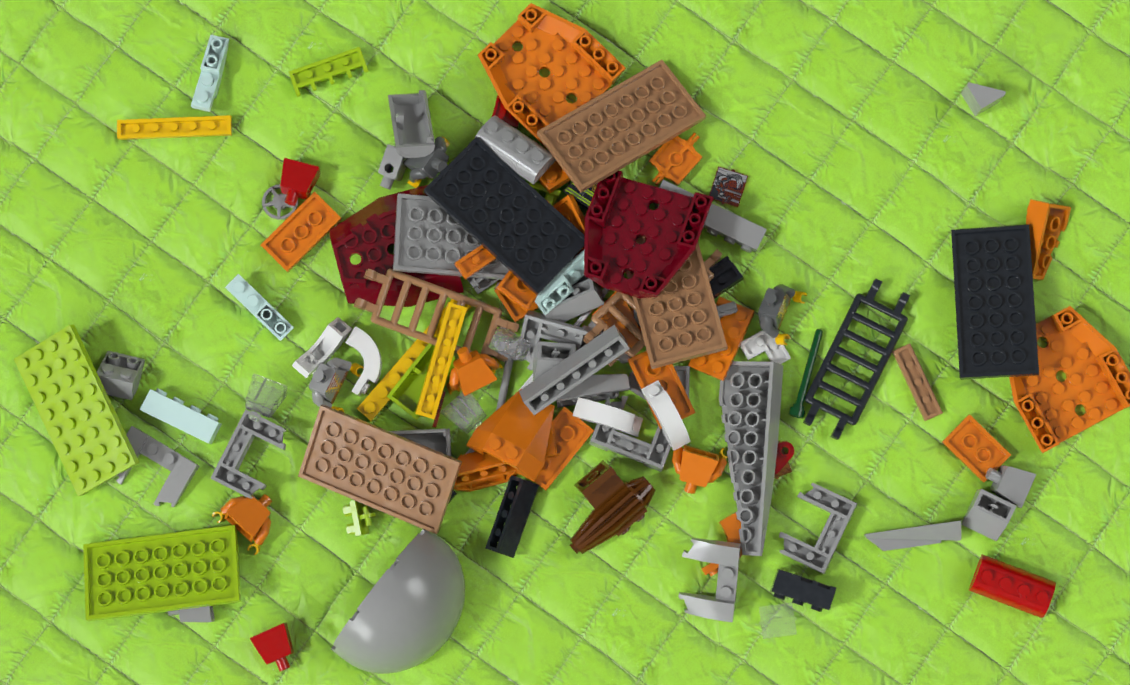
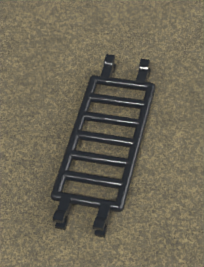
(835, 348)

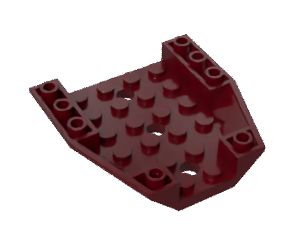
(621, 215)
(369, 236)

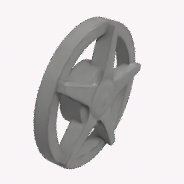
(278, 202)

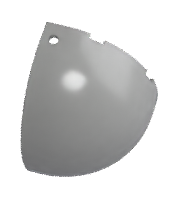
(407, 610)

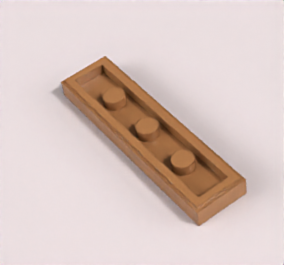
(917, 382)

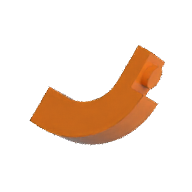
(731, 529)

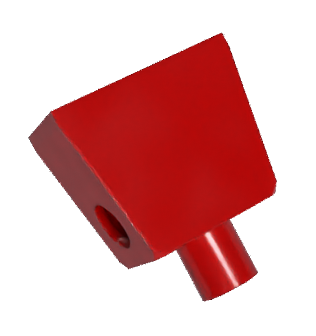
(298, 180)
(274, 646)

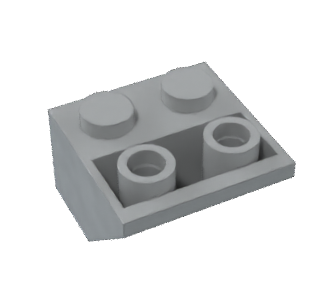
(548, 355)
(120, 374)
(988, 514)

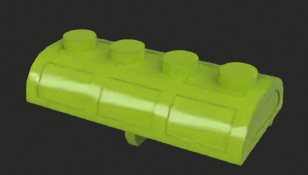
(409, 387)

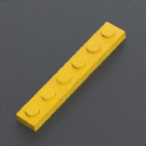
(174, 127)
(441, 360)

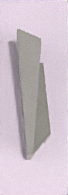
(596, 389)
(916, 536)

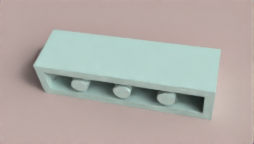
(180, 416)

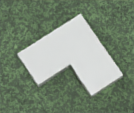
(763, 342)

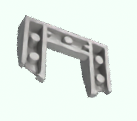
(538, 326)
(652, 454)
(229, 463)
(181, 467)
(840, 512)
(727, 556)

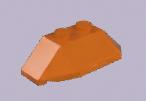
(481, 472)

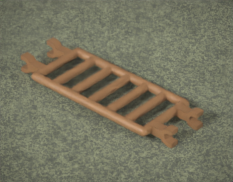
(426, 286)
(609, 306)

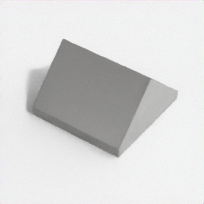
(981, 97)

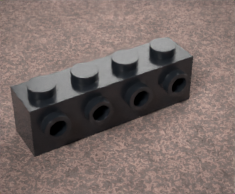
(520, 496)

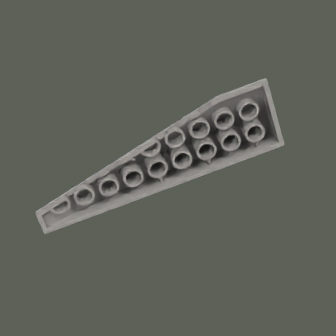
(751, 422)

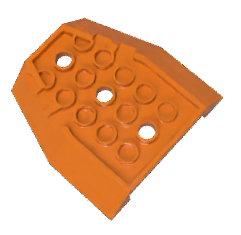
(568, 51)
(1093, 379)

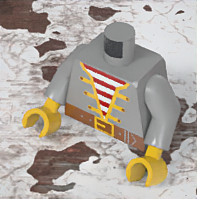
(329, 379)

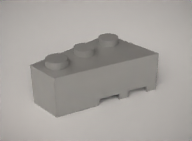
(585, 297)

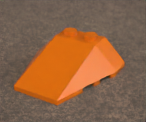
(515, 436)

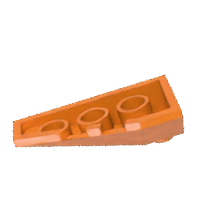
(1045, 225)

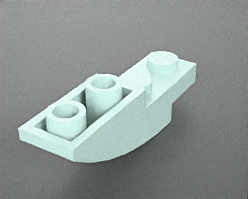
(211, 73)
(561, 285)
(259, 307)

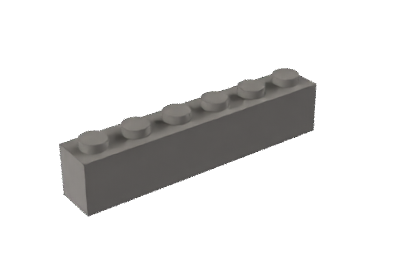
(726, 224)
(574, 370)

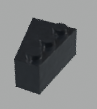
(802, 590)

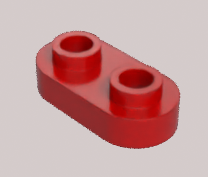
(782, 459)

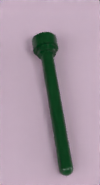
(797, 409)

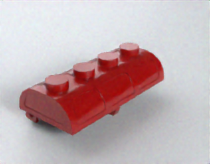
(1012, 586)

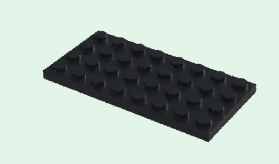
(506, 215)
(994, 302)

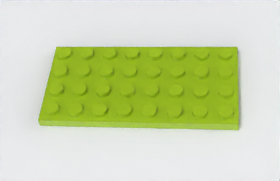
(76, 410)
(161, 573)

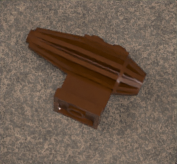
(614, 505)

